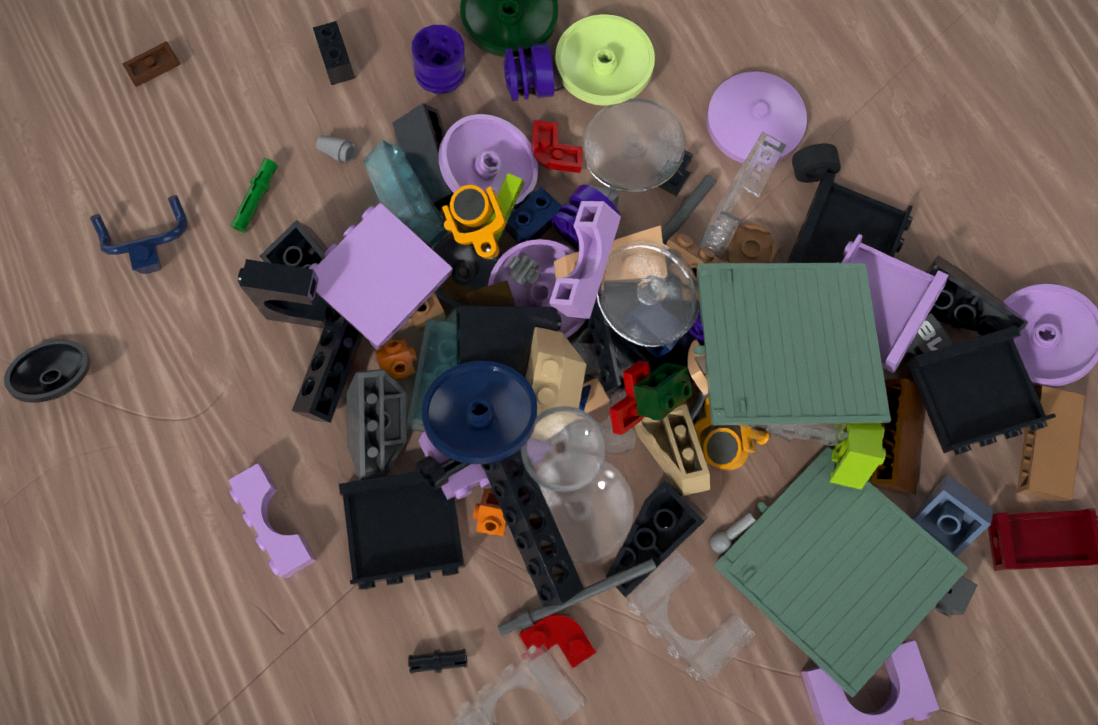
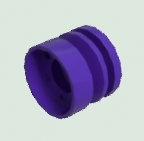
(438, 59)
(529, 72)
(564, 219)

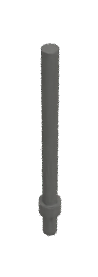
(526, 619)

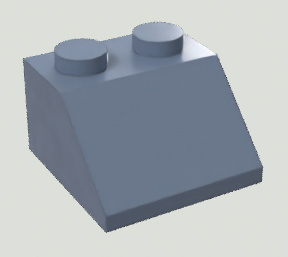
(953, 515)

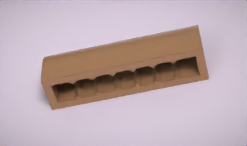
(1052, 452)

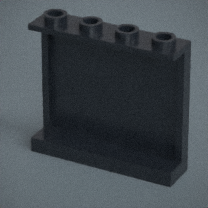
(839, 217)
(501, 333)
(618, 354)
(977, 391)
(400, 530)

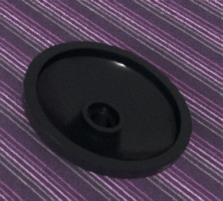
(459, 256)
(47, 371)

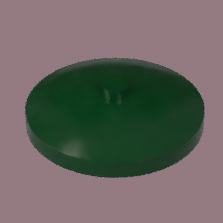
(508, 23)

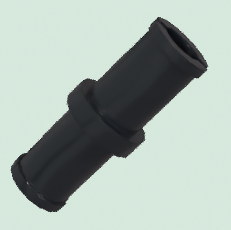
(437, 661)

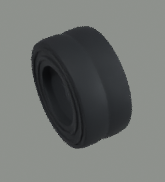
(814, 161)

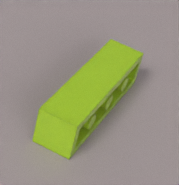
(507, 198)

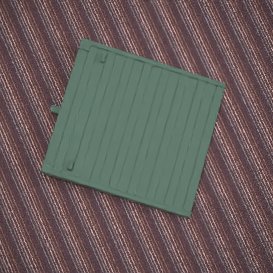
(790, 344)
(840, 572)

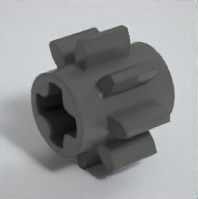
(524, 270)

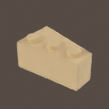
(676, 449)

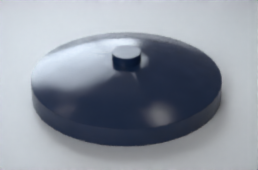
(479, 412)

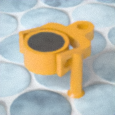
(474, 209)
(726, 447)

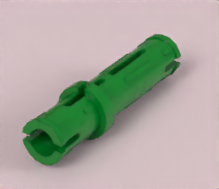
(256, 191)

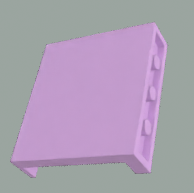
(379, 274)
(899, 298)

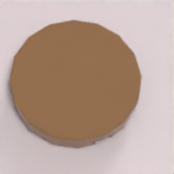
(751, 245)

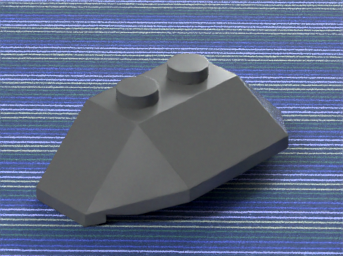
(375, 422)

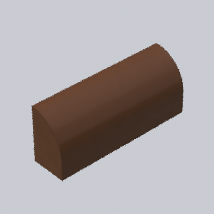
(901, 439)

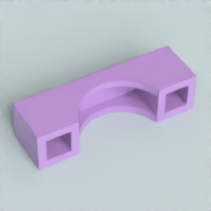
(596, 230)
(254, 491)

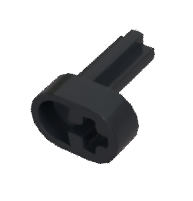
(436, 473)

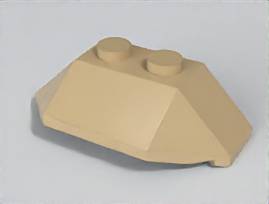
(555, 370)

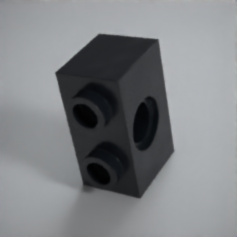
(333, 53)

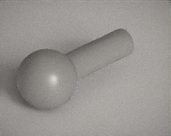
(722, 541)

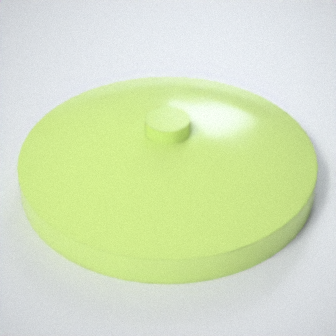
(604, 59)

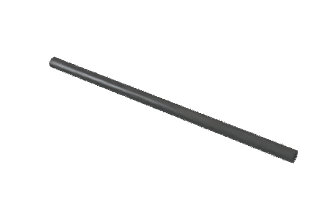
(668, 231)

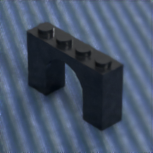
(284, 293)

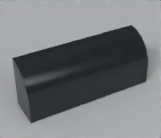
(420, 139)

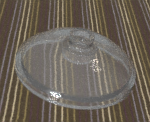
(582, 451)

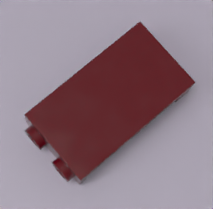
(1044, 539)

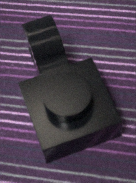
(678, 180)

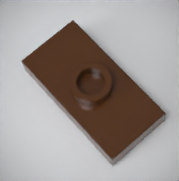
(151, 64)

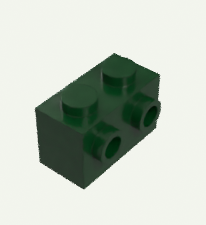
(662, 391)

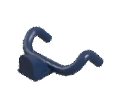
(143, 251)

